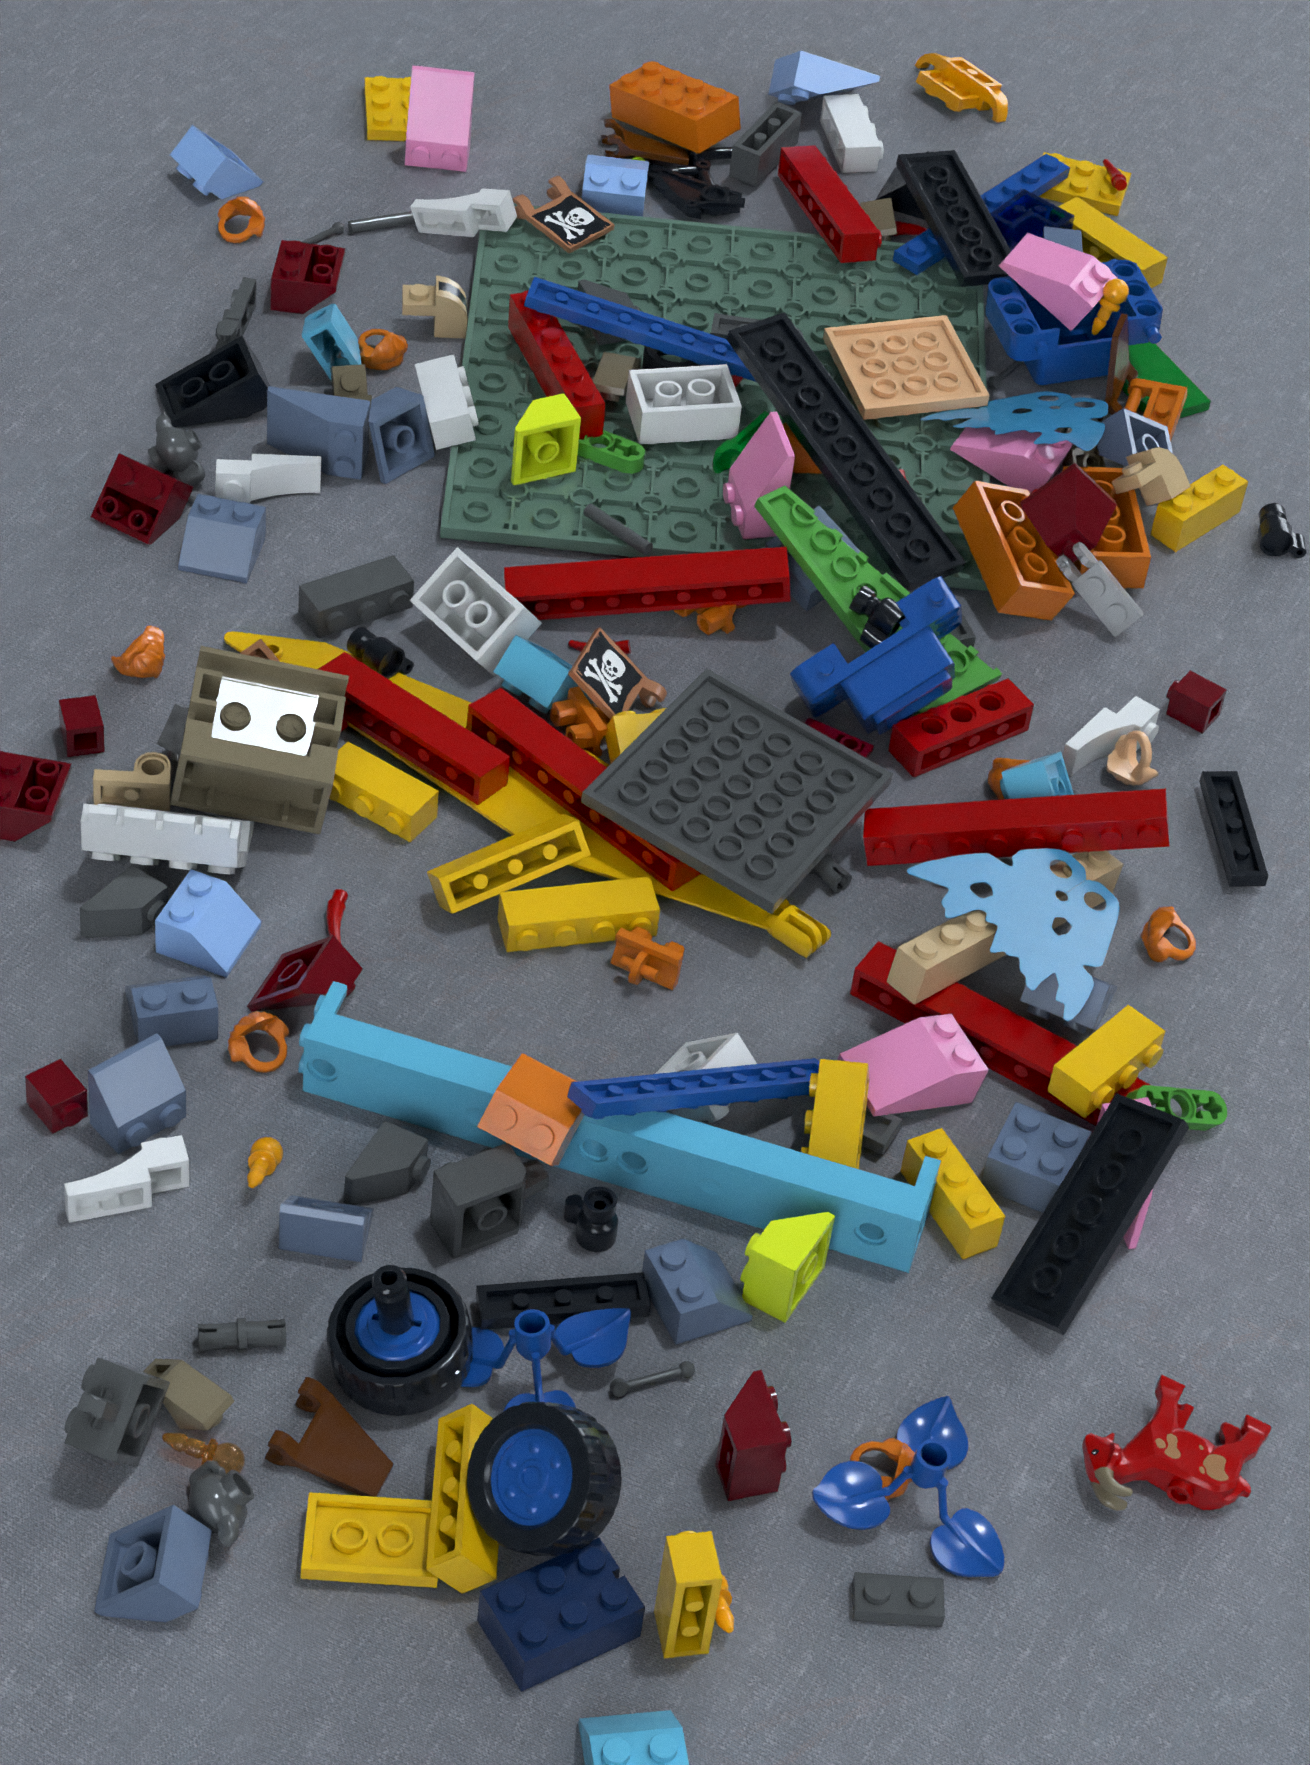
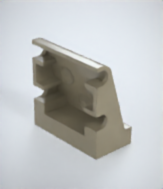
(260, 740)

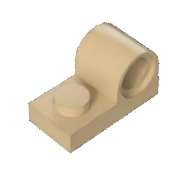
(143, 788)

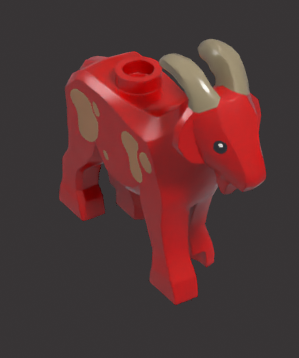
(1174, 1458)

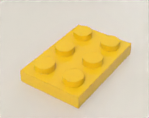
(386, 107)
(1088, 183)
(367, 1540)

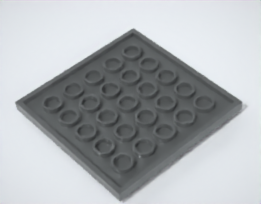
(737, 790)

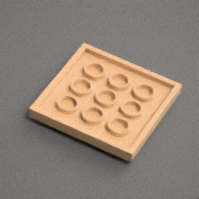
(905, 367)

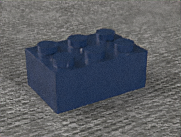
(560, 1614)

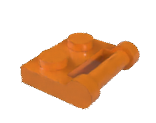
(1164, 402)

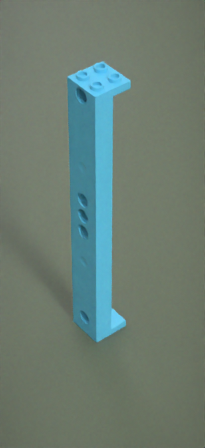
(640, 1152)

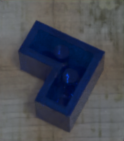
(1028, 214)

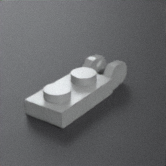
(1101, 590)

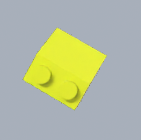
(546, 440)
(785, 1262)

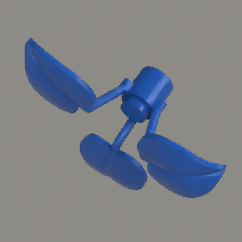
(591, 1337)
(855, 1496)

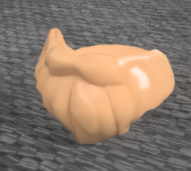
(1123, 761)

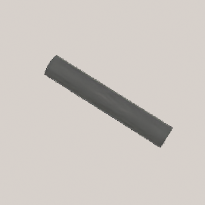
(381, 222)
(618, 529)

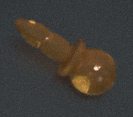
(226, 1454)

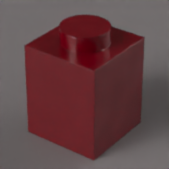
(1195, 701)
(81, 726)
(56, 1096)

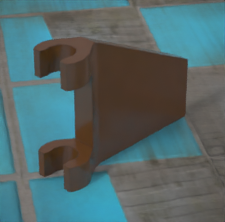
(640, 146)
(1119, 366)
(332, 1445)

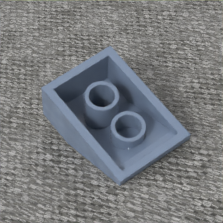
(320, 426)

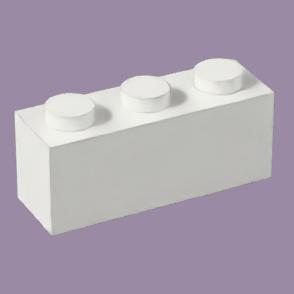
(851, 133)
(447, 401)

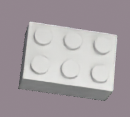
(683, 404)
(474, 610)

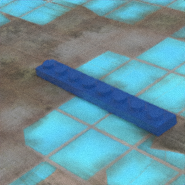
(1036, 178)
(633, 326)
(692, 1088)

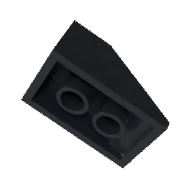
(216, 387)

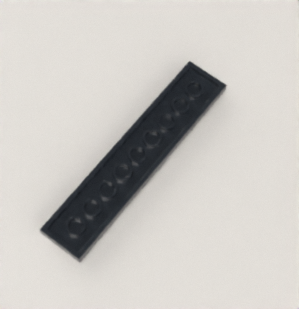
(846, 451)

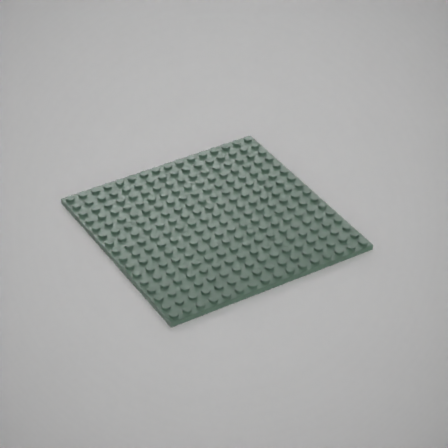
(685, 277)

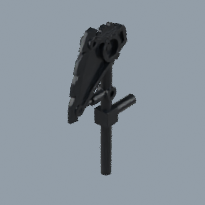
(700, 194)

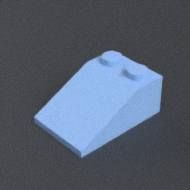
(809, 76)

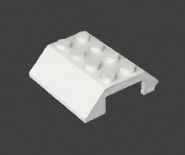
(166, 836)

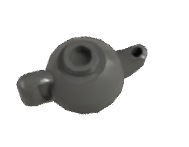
(177, 451)
(219, 1500)

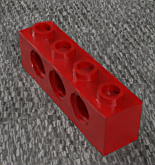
(960, 727)

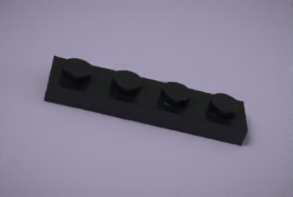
(1233, 829)
(561, 1298)

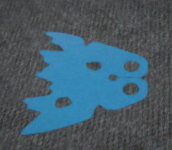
(1042, 419)
(1025, 911)

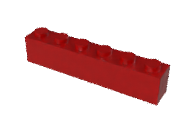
(829, 204)
(556, 363)
(420, 732)

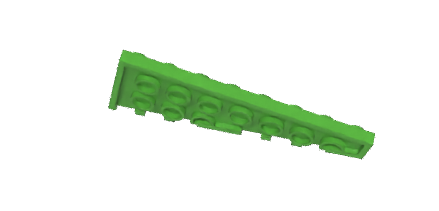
(842, 572)

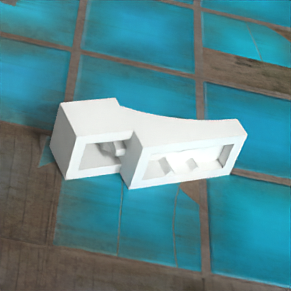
(465, 214)
(267, 476)
(1105, 729)
(129, 1186)

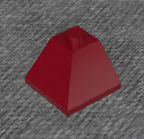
(1069, 511)
(305, 975)

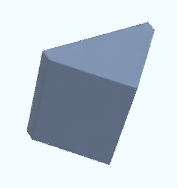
(324, 1228)

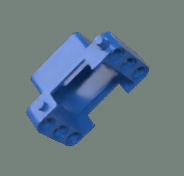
(1036, 335)
(894, 675)

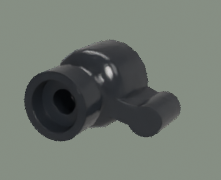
(1276, 533)
(881, 613)
(378, 653)
(594, 1218)

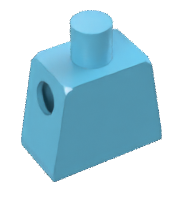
(328, 334)

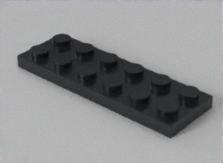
(955, 215)
(1090, 1213)

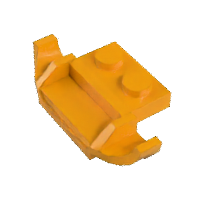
(961, 85)

